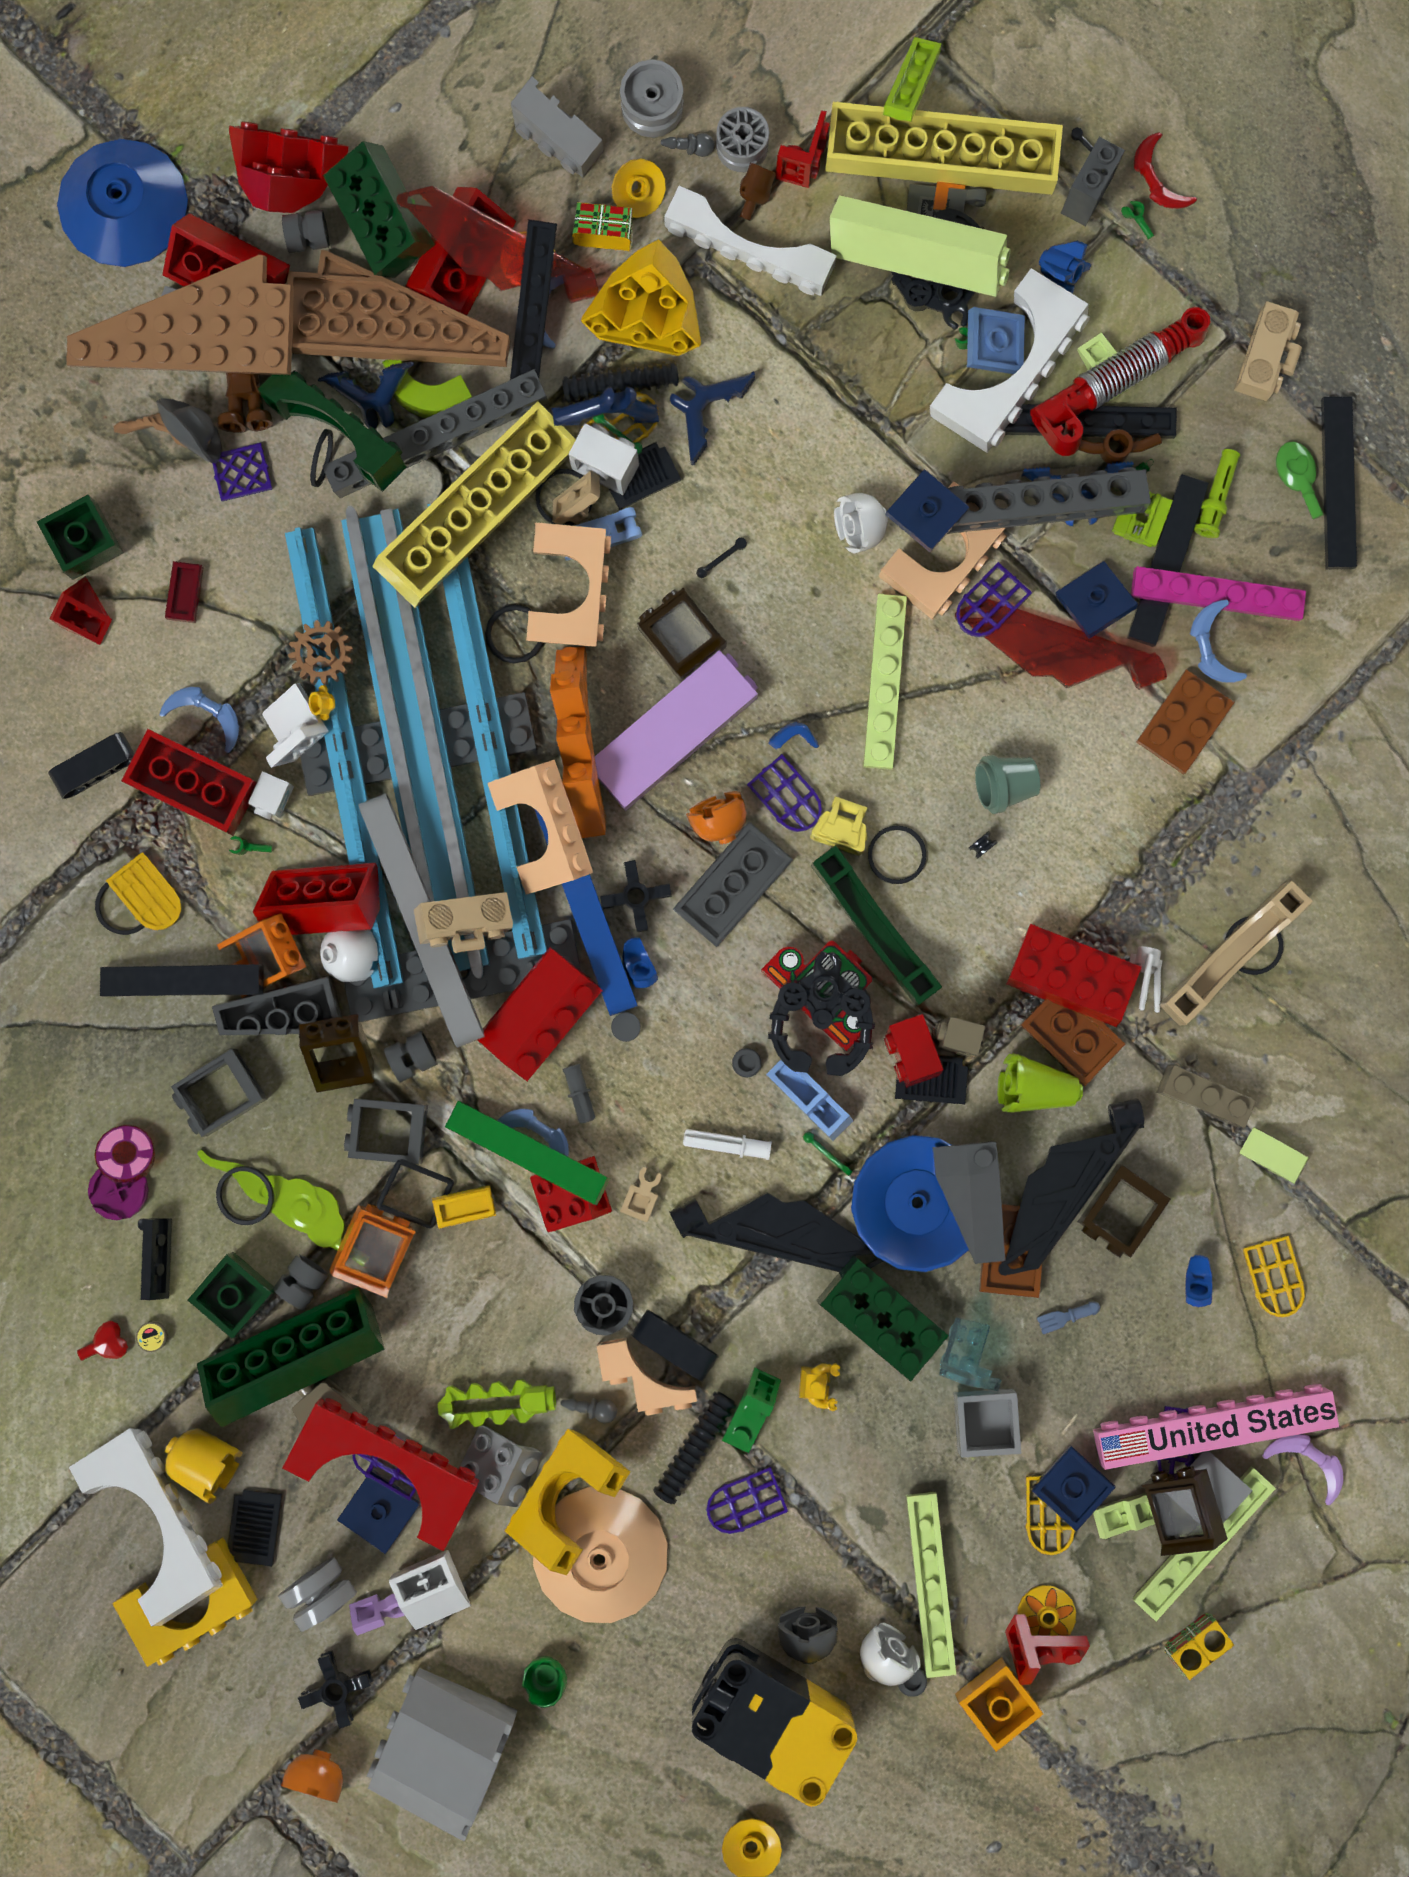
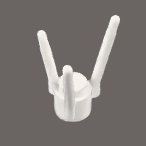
(1151, 964)

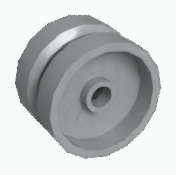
(651, 98)
(318, 1595)

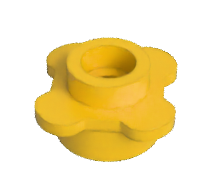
(321, 703)

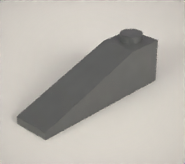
(973, 1192)

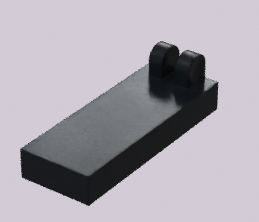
(155, 1258)

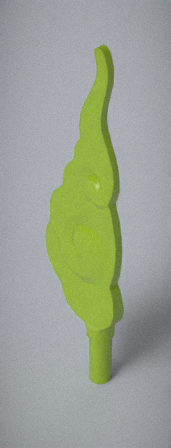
(295, 1203)

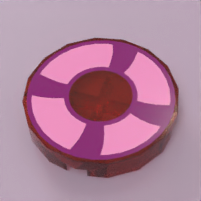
(125, 1154)

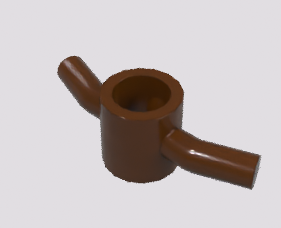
(1122, 438)

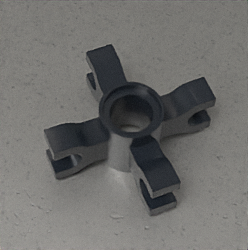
(621, 899)
(323, 1694)

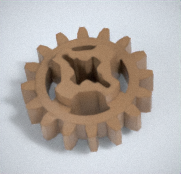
(313, 661)

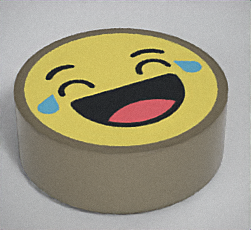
(151, 1336)

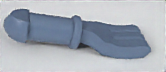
(1057, 1320)

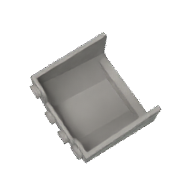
(441, 1752)

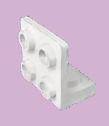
(292, 726)

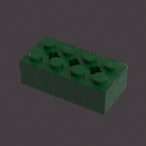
(367, 192)
(884, 1337)

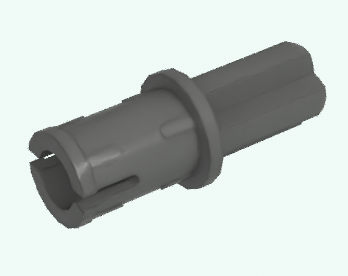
(579, 1093)

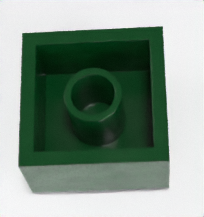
(80, 537)
(232, 1295)

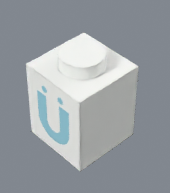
(270, 796)

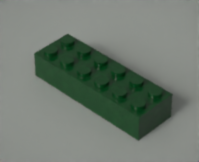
(289, 1356)

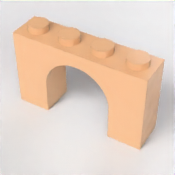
(588, 548)
(930, 589)
(545, 792)

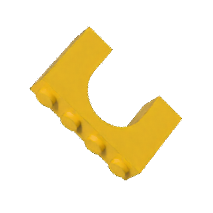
(535, 1520)
(160, 1642)

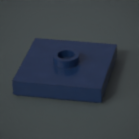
(927, 510)
(1096, 599)
(1073, 1488)
(378, 1512)

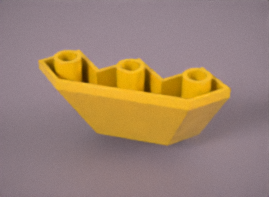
(646, 304)

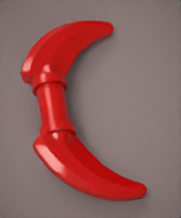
(1159, 193)

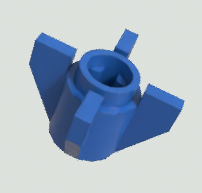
(1064, 263)

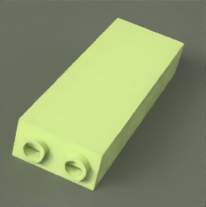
(919, 246)

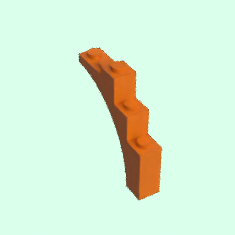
(575, 742)

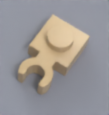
(640, 1200)

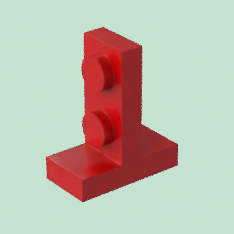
(1032, 1651)

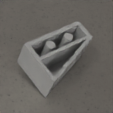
(555, 130)

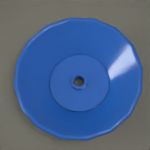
(136, 223)
(884, 1210)

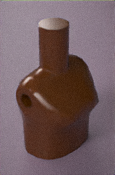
(755, 188)

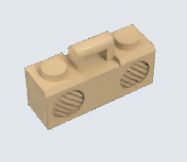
(1269, 339)
(474, 915)

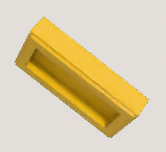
(464, 1206)

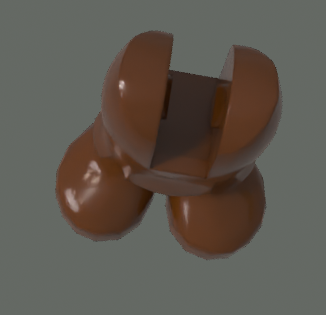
(243, 388)

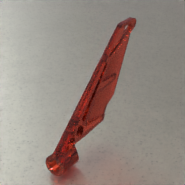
(488, 246)
(1063, 652)

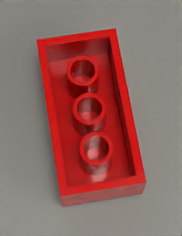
(190, 782)
(1073, 975)

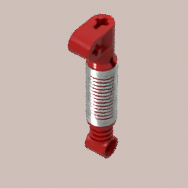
(1128, 369)

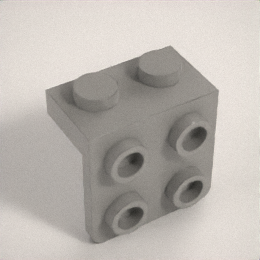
(500, 1466)

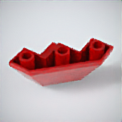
(281, 168)

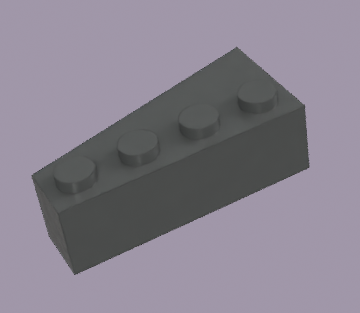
(279, 1009)

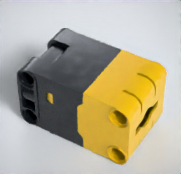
(773, 1722)

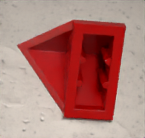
(81, 612)

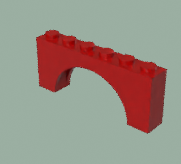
(337, 1433)

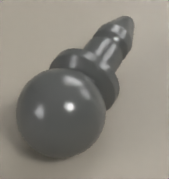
(701, 144)
(604, 1410)

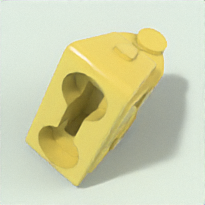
(842, 831)

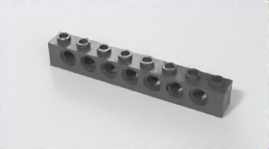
(447, 428)
(1129, 481)

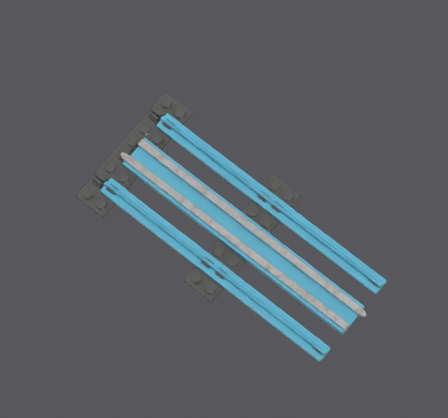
(416, 750)

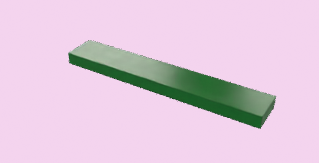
(527, 1153)

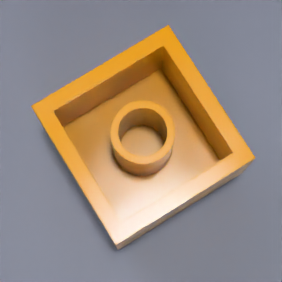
(998, 1704)

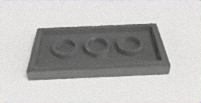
(732, 884)

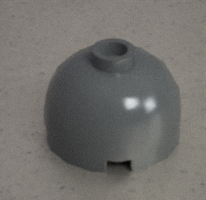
(603, 1304)
(807, 1635)

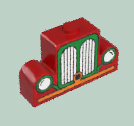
(789, 965)

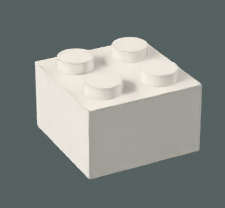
(606, 456)

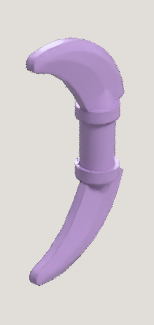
(1329, 1464)

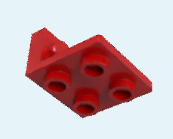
(799, 166)
(563, 1208)

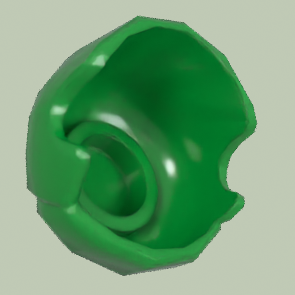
(544, 1681)

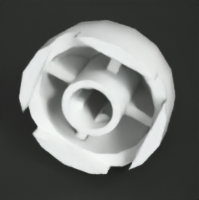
(860, 521)
(349, 954)
(887, 1657)

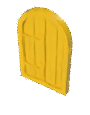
(146, 893)

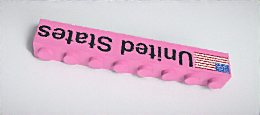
(1215, 1427)

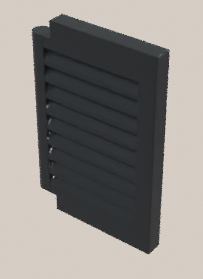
(652, 475)
(946, 1088)
(254, 1527)

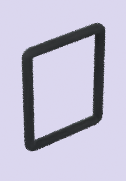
(380, 1206)

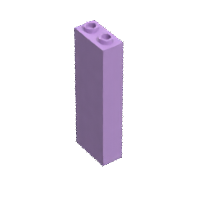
(674, 729)

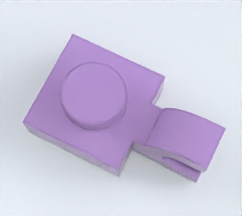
(370, 1613)

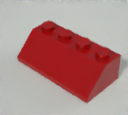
(202, 249)
(437, 272)
(322, 898)
(539, 1014)

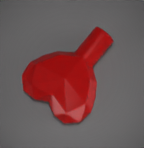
(105, 1343)

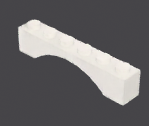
(802, 265)

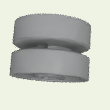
(742, 138)

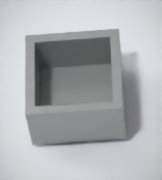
(987, 1423)

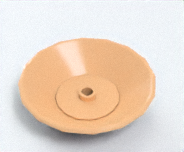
(633, 1551)

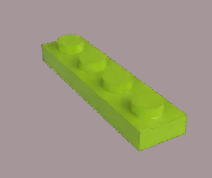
(912, 79)

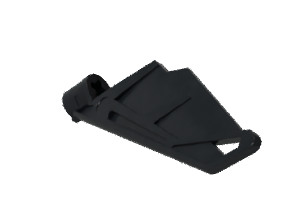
(1065, 1184)
(776, 1229)

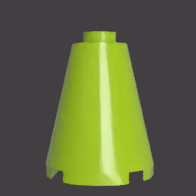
(1035, 1086)

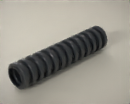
(635, 378)
(694, 1447)

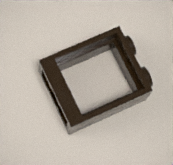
(337, 1072)
(1123, 1174)

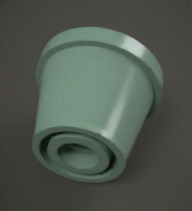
(1006, 781)

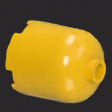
(201, 1463)

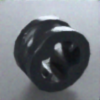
(982, 845)

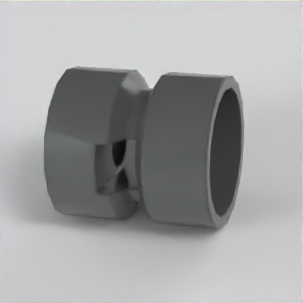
(305, 231)
(420, 1052)
(300, 1282)

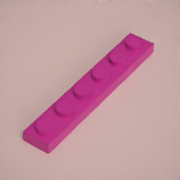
(1205, 590)

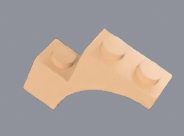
(651, 1395)

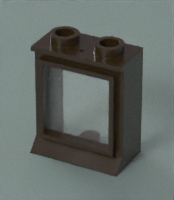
(680, 633)
(1185, 1511)

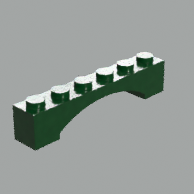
(291, 396)
(875, 927)

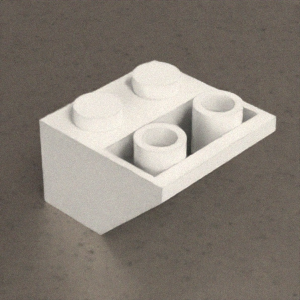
(429, 1590)

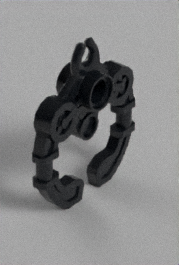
(923, 295)
(823, 1008)

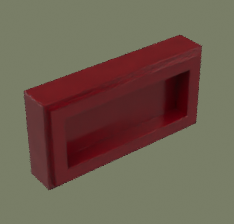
(184, 592)

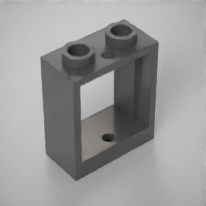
(1092, 181)
(242, 1074)
(416, 1138)

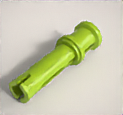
(1215, 505)

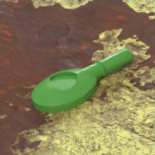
(1298, 473)

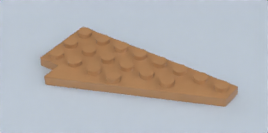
(367, 316)
(208, 326)

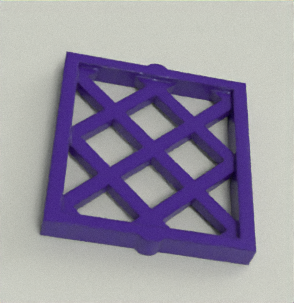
(245, 491)

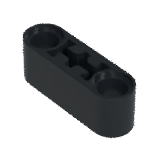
(92, 765)
(674, 1345)

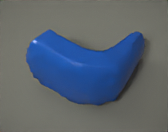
(791, 730)
(638, 964)
(1198, 1281)

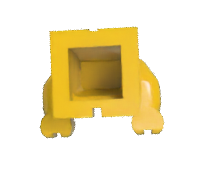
(814, 1385)

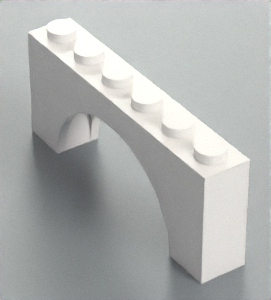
(985, 413)
(185, 1568)

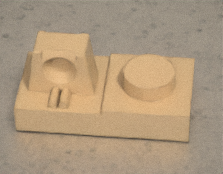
(574, 501)

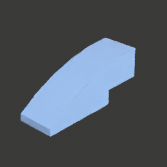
(811, 1099)

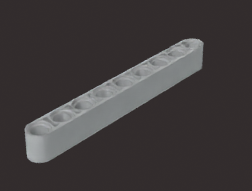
(409, 893)

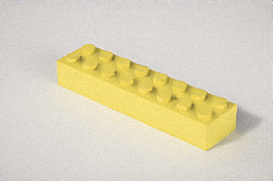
(944, 148)
(474, 505)

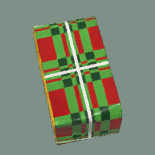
(603, 226)
(1198, 1631)

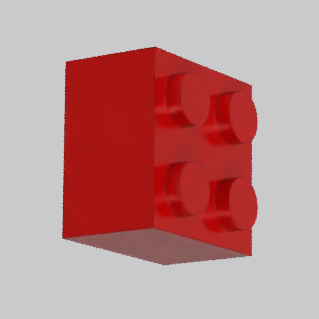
(913, 1050)

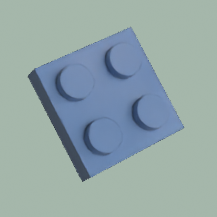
(995, 340)

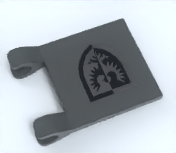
(922, 199)

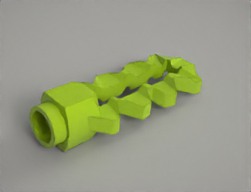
(532, 1401)

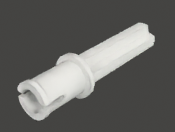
(727, 1144)

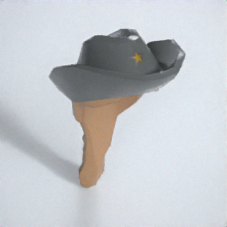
(186, 425)

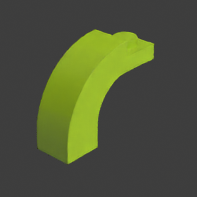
(429, 399)

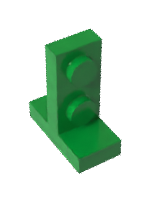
(752, 1410)

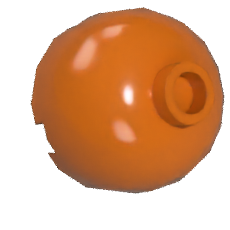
(718, 818)
(314, 1776)

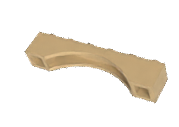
(1234, 952)

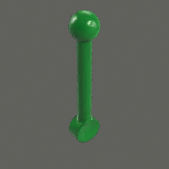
(600, 419)
(808, 1137)

